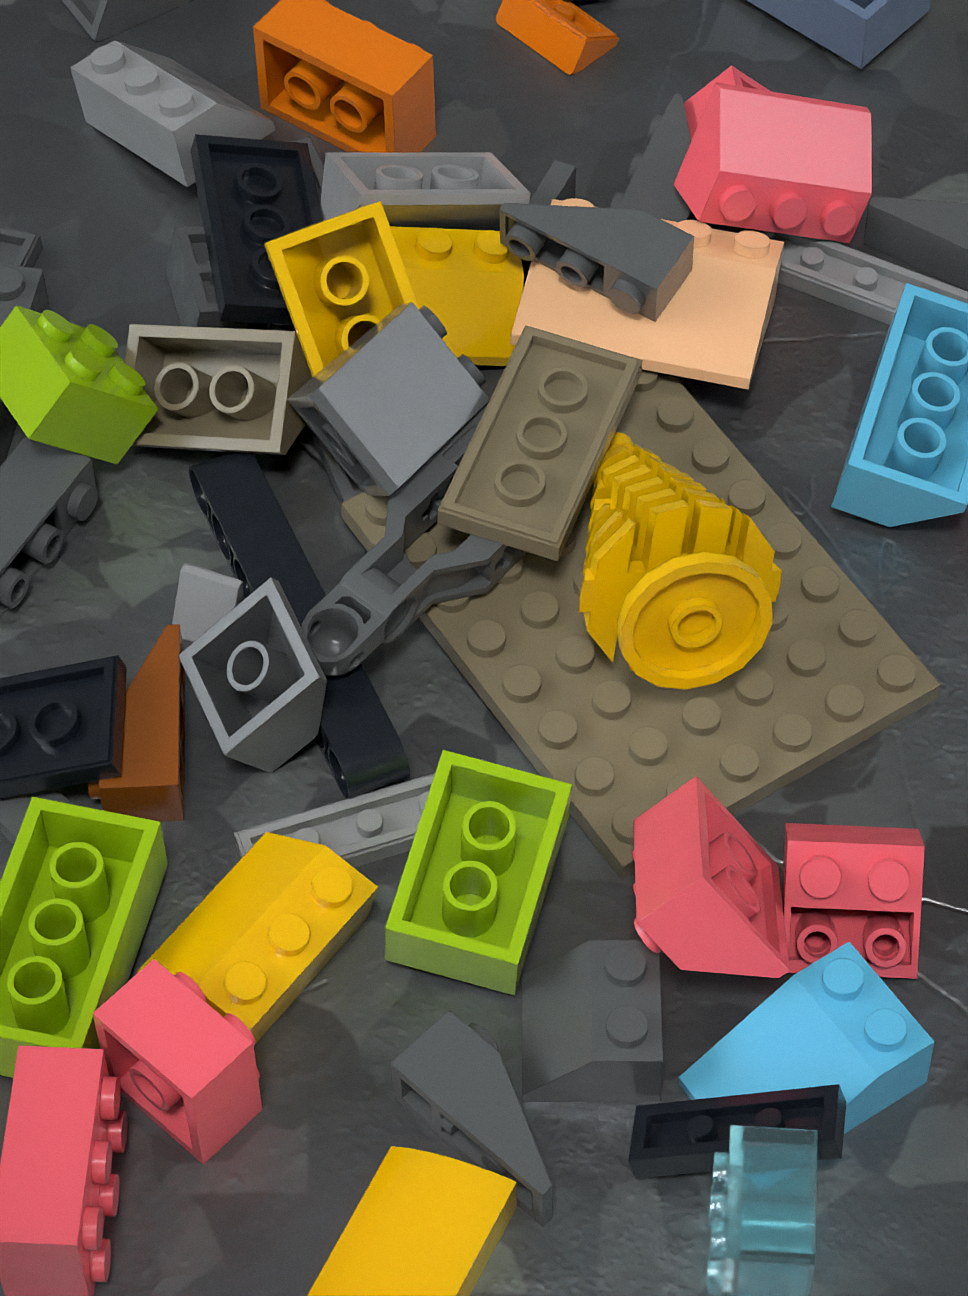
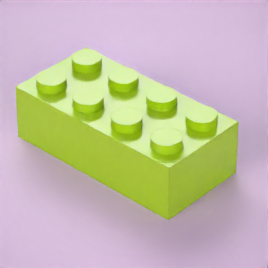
(71, 920)

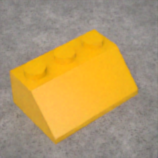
(339, 280)
(468, 285)
(269, 928)

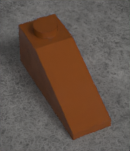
(152, 739)

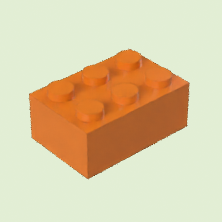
(344, 78)

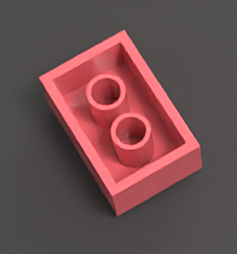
(59, 1172)

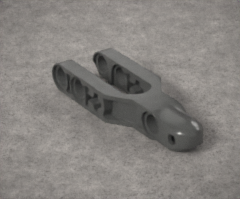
(384, 589)

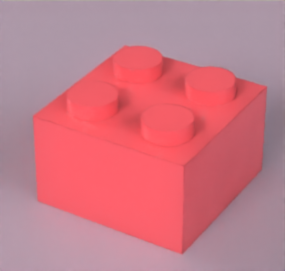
(180, 1059)

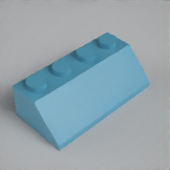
(914, 423)

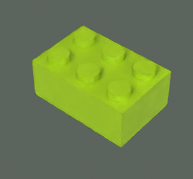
(477, 872)

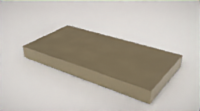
(540, 443)

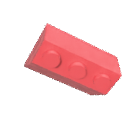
(779, 164)
(707, 888)

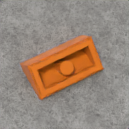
(557, 32)

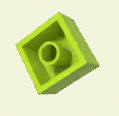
(71, 385)

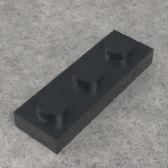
(685, 1134)

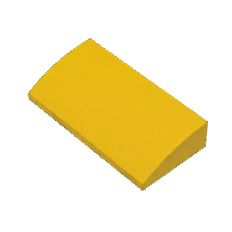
(420, 1229)

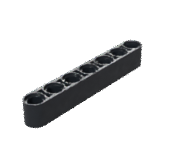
(259, 545)

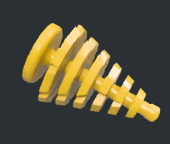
(673, 573)

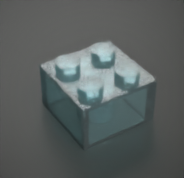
(763, 1213)

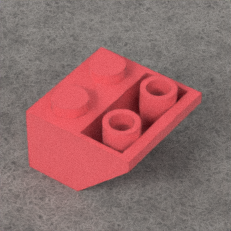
(853, 889)

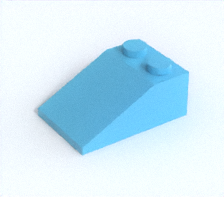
(822, 1030)

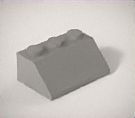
(159, 106)
(422, 187)

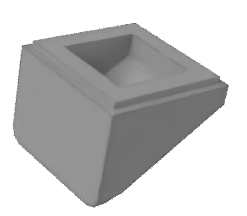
(204, 600)

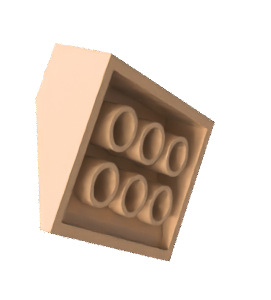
(706, 330)

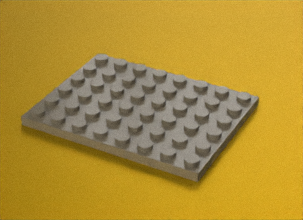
(808, 695)

